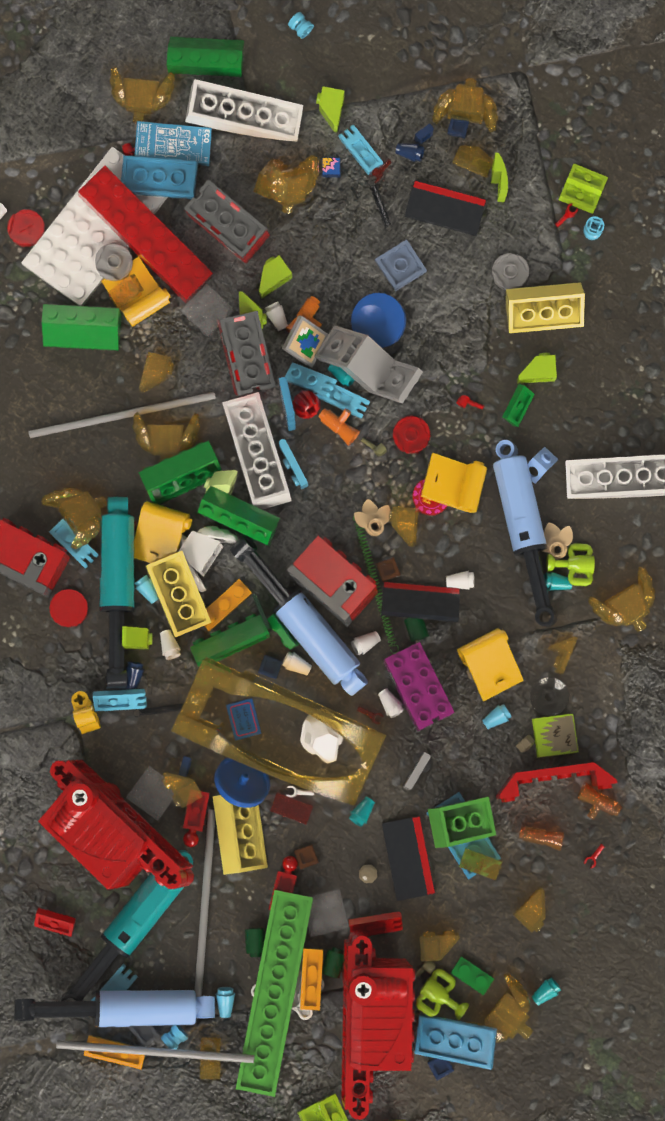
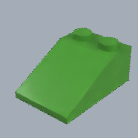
(461, 822)

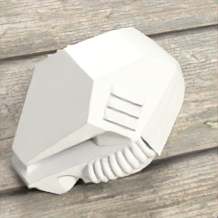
(320, 739)

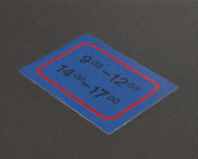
(243, 719)

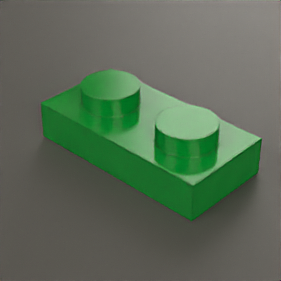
(518, 405)
(287, 638)
(472, 975)

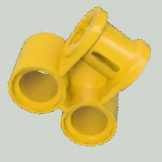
(84, 714)

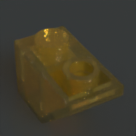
(261, 184)
(184, 789)
(434, 946)

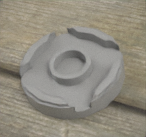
(113, 262)
(510, 271)

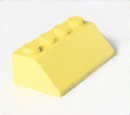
(545, 307)
(178, 594)
(239, 837)

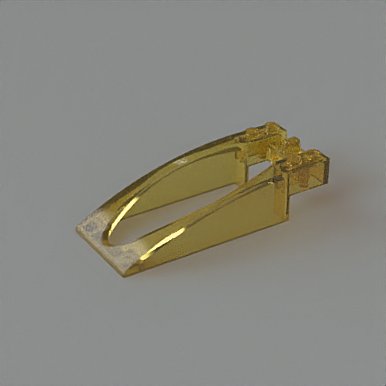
(193, 727)

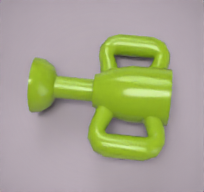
(575, 564)
(439, 995)

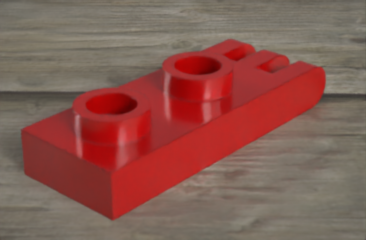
(377, 924)

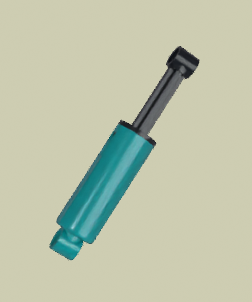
(117, 582)
(127, 930)

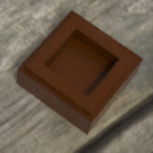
(388, 569)
(306, 856)

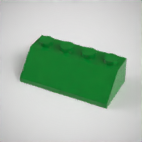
(205, 56)
(81, 327)
(180, 473)
(239, 515)
(231, 641)

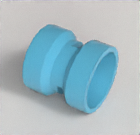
(300, 25)
(590, 230)
(174, 1037)

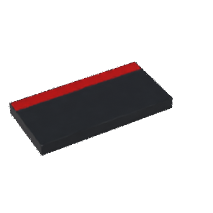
(445, 208)
(420, 601)
(408, 858)

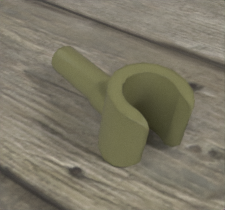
(379, 450)
(427, 966)

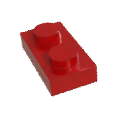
(54, 922)

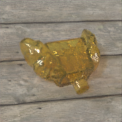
(141, 95)
(467, 104)
(292, 185)
(166, 439)
(79, 512)
(629, 604)
(510, 1014)

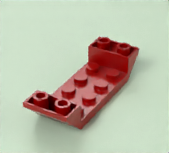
(598, 777)

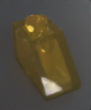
(155, 371)
(405, 523)
(532, 911)

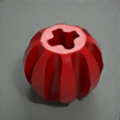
(306, 404)

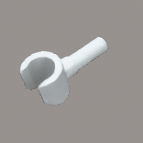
(299, 792)

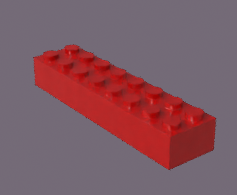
(145, 234)

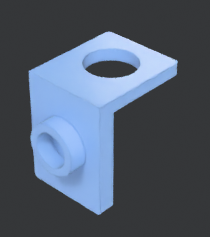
(542, 462)

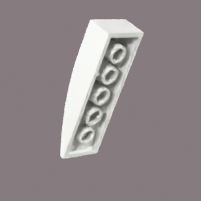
(242, 112)
(257, 451)
(616, 477)

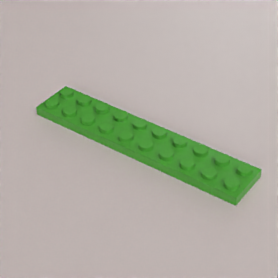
(274, 992)

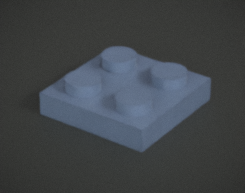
(400, 265)

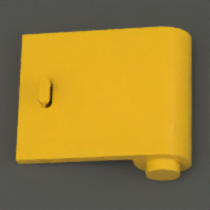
(149, 302)
(456, 483)
(159, 532)
(489, 662)

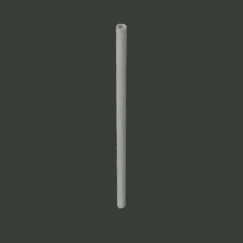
(121, 415)
(205, 903)
(155, 1051)

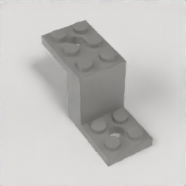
(368, 364)

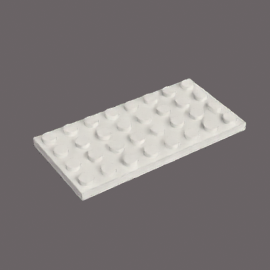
(70, 244)

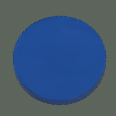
(379, 318)
(241, 783)

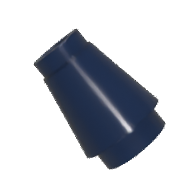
(410, 151)
(134, 674)

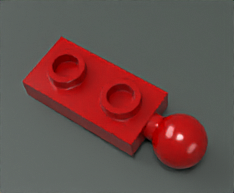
(195, 819)
(286, 880)

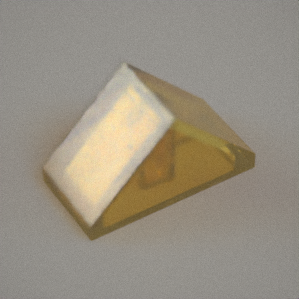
(473, 159)
(480, 864)

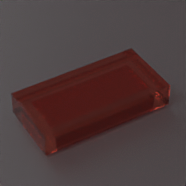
(291, 808)

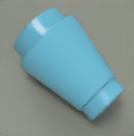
(146, 588)
(497, 716)
(225, 1000)

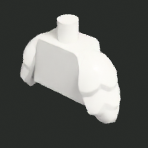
(202, 549)

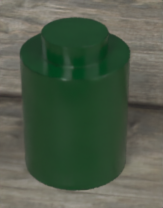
(416, 629)
(254, 941)
(333, 962)

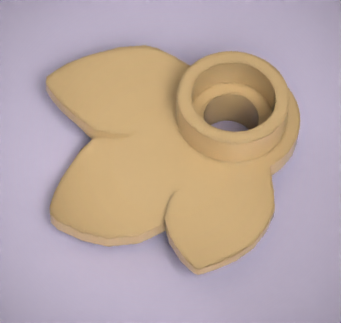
(372, 515)
(557, 537)

